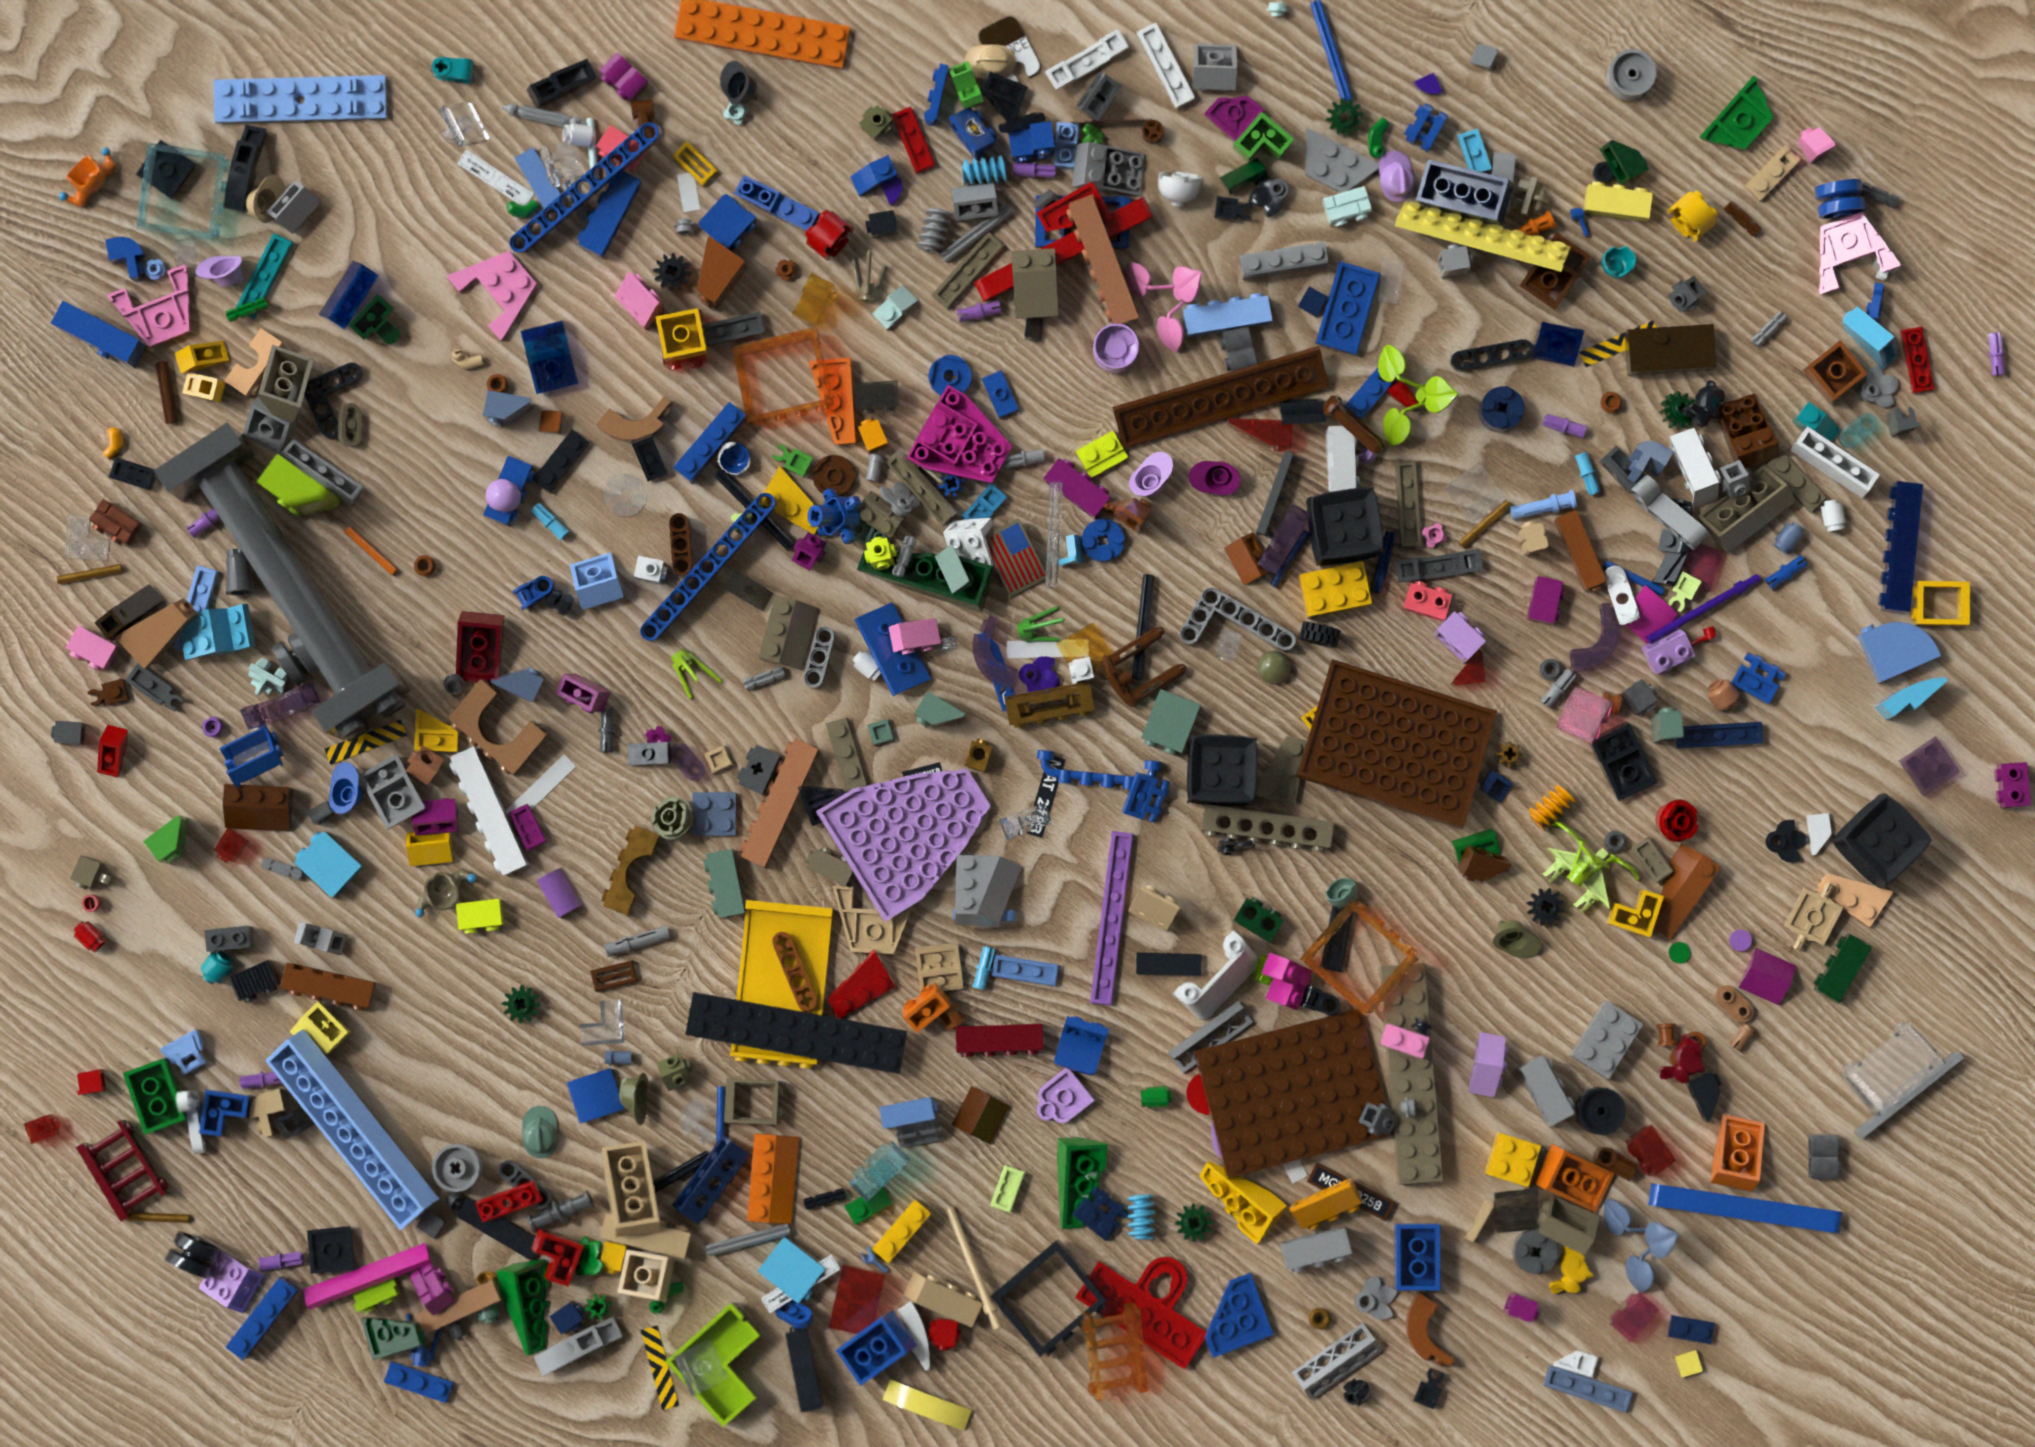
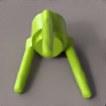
(683, 661)

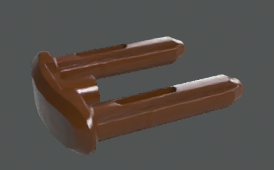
(1336, 409)
(1119, 681)

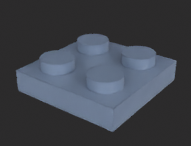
(714, 813)

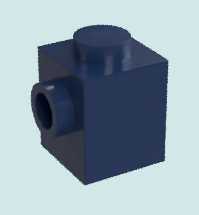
(568, 1317)

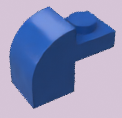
(125, 249)

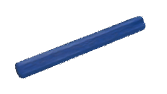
(1331, 50)

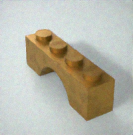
(640, 844)

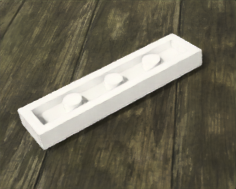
(1165, 65)

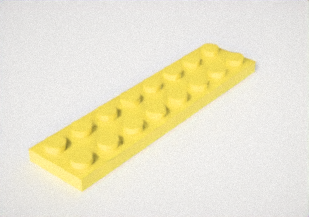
(1482, 236)

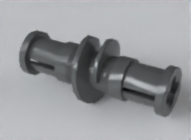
(561, 1211)

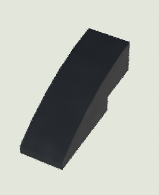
(561, 83)

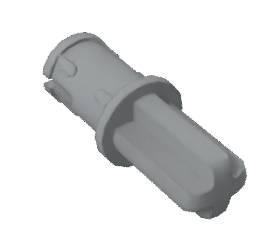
(1024, 458)
(1558, 688)

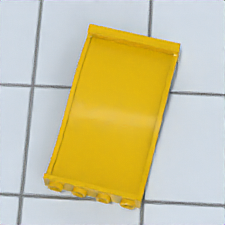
(760, 971)

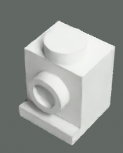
(1081, 670)

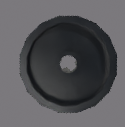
(1587, 1115)
(194, 1252)

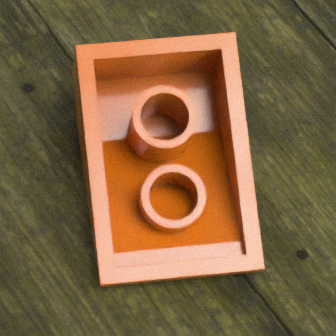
(1738, 1153)
(1573, 1178)

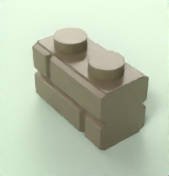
(879, 514)

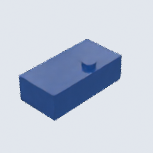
(98, 334)

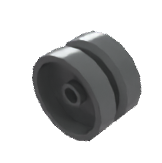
(294, 660)

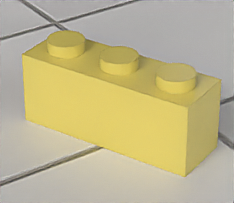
(1617, 202)

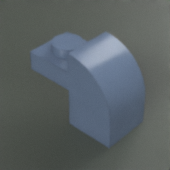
(1649, 457)

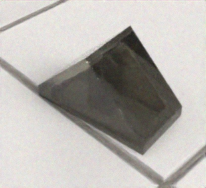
(294, 1123)

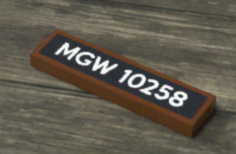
(1372, 1202)

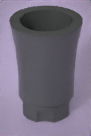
(238, 574)

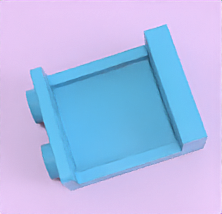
(328, 864)
(791, 1270)

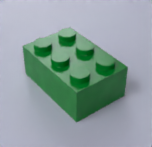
(154, 1095)

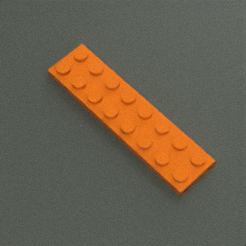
(762, 32)

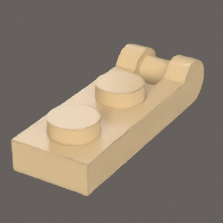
(1771, 173)

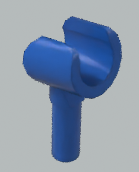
(1578, 213)

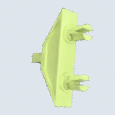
(1594, 886)

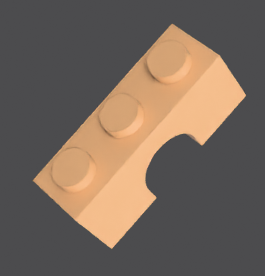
(248, 380)

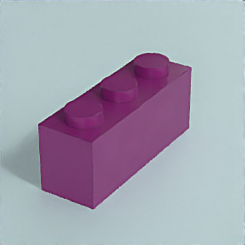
(1078, 488)

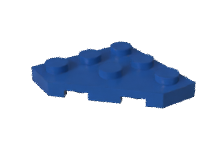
(1238, 1318)

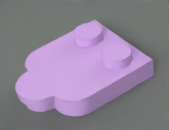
(1062, 1097)

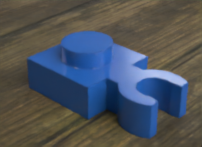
(1875, 307)

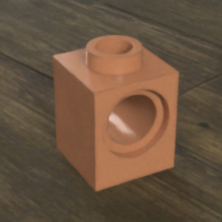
(424, 764)

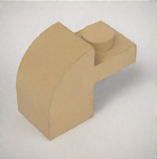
(264, 1106)

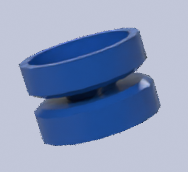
(1840, 198)

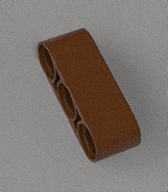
(680, 534)

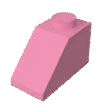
(1815, 144)

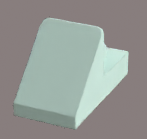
(894, 307)

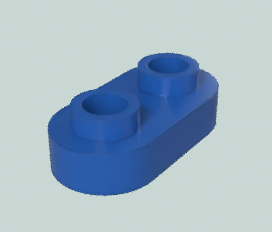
(796, 1315)

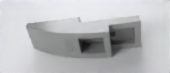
(577, 1346)

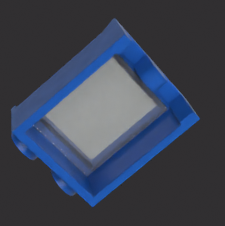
(252, 755)

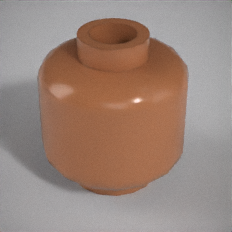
(1722, 695)

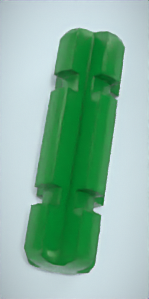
(246, 309)

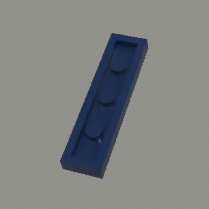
(1721, 735)

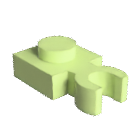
(1685, 588)

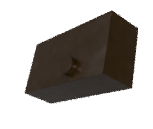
(1670, 349)

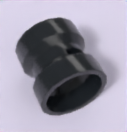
(559, 602)

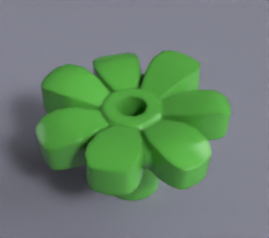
(1093, 134)

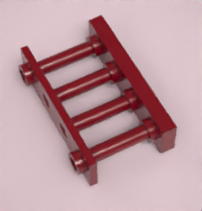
(100, 1171)

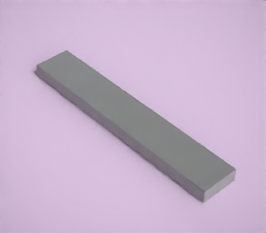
(1875, 1121)

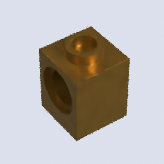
(974, 764)

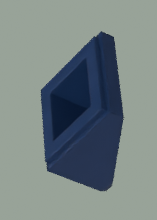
(1312, 301)

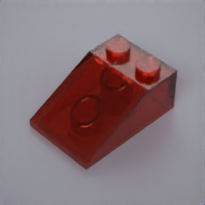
(856, 1299)

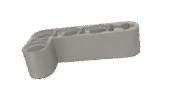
(1668, 513)

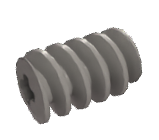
(933, 230)

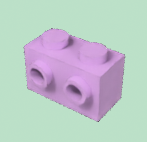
(1668, 652)

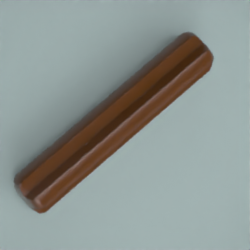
(166, 392)

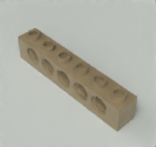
(1323, 829)

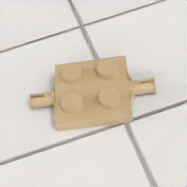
(1813, 916)

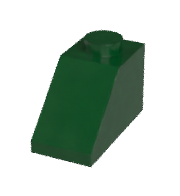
(1624, 161)

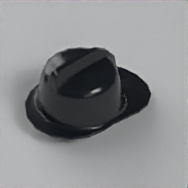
(737, 83)

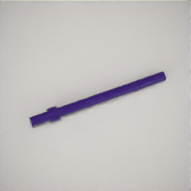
(1738, 588)

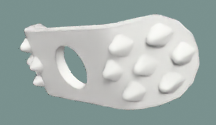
(1618, 584)

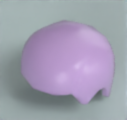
(503, 495)

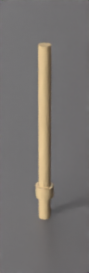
(989, 1306)

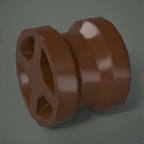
(1154, 127)

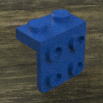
(728, 222)
(1080, 1045)

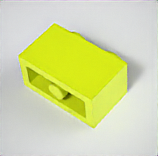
(480, 915)

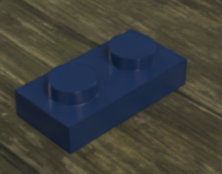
(1690, 1329)

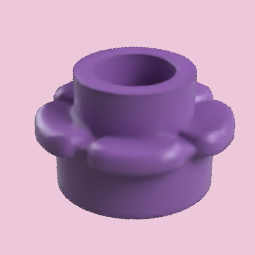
(212, 732)

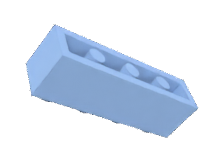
(1226, 316)

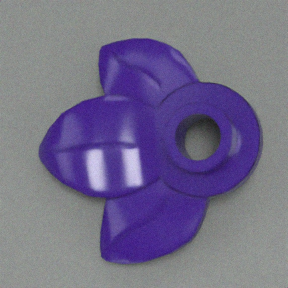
(1042, 675)

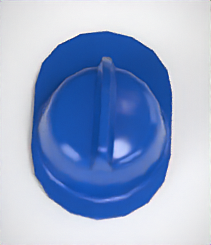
(345, 788)

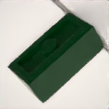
(1243, 176)

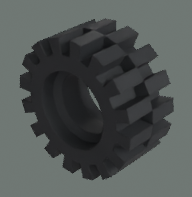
(1319, 634)

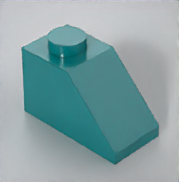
(1817, 421)

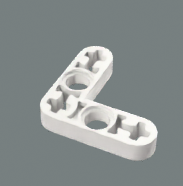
(189, 1103)

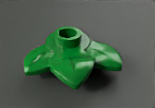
(588, 1260)

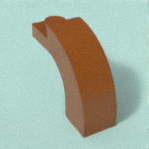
(1416, 1328)

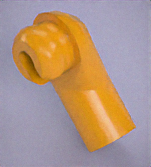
(116, 442)

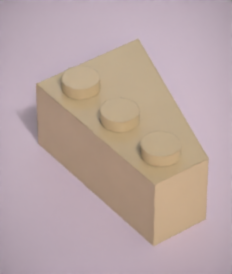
(943, 1298)

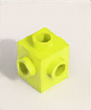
(883, 559)

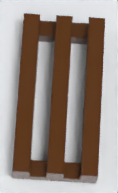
(595, 980)

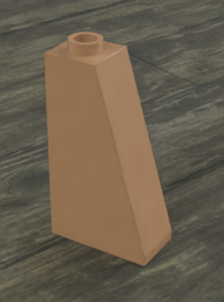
(155, 634)

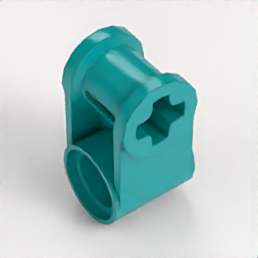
(457, 69)

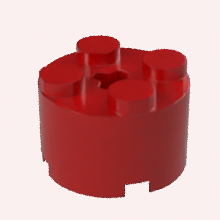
(828, 235)

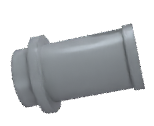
(874, 467)

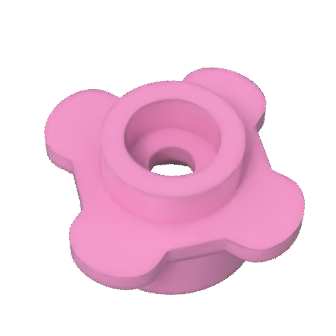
(1440, 537)

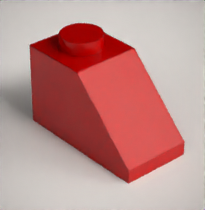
(112, 750)

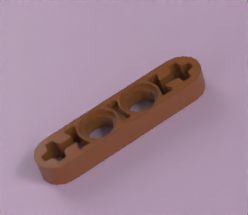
(797, 970)

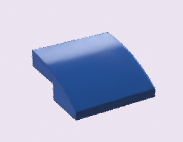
(594, 1095)

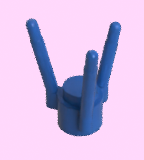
(421, 1355)

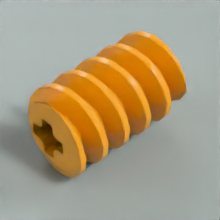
(1551, 806)

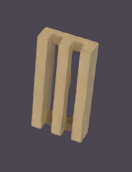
(1479, 1221)

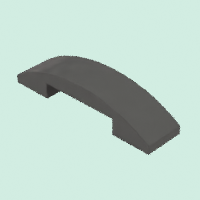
(1439, 566)

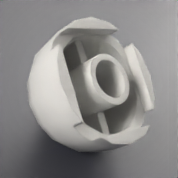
(1179, 187)

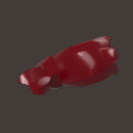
(1687, 1061)

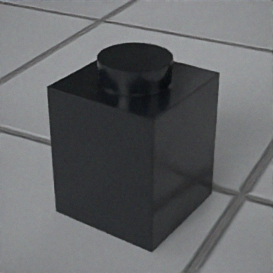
(881, 224)

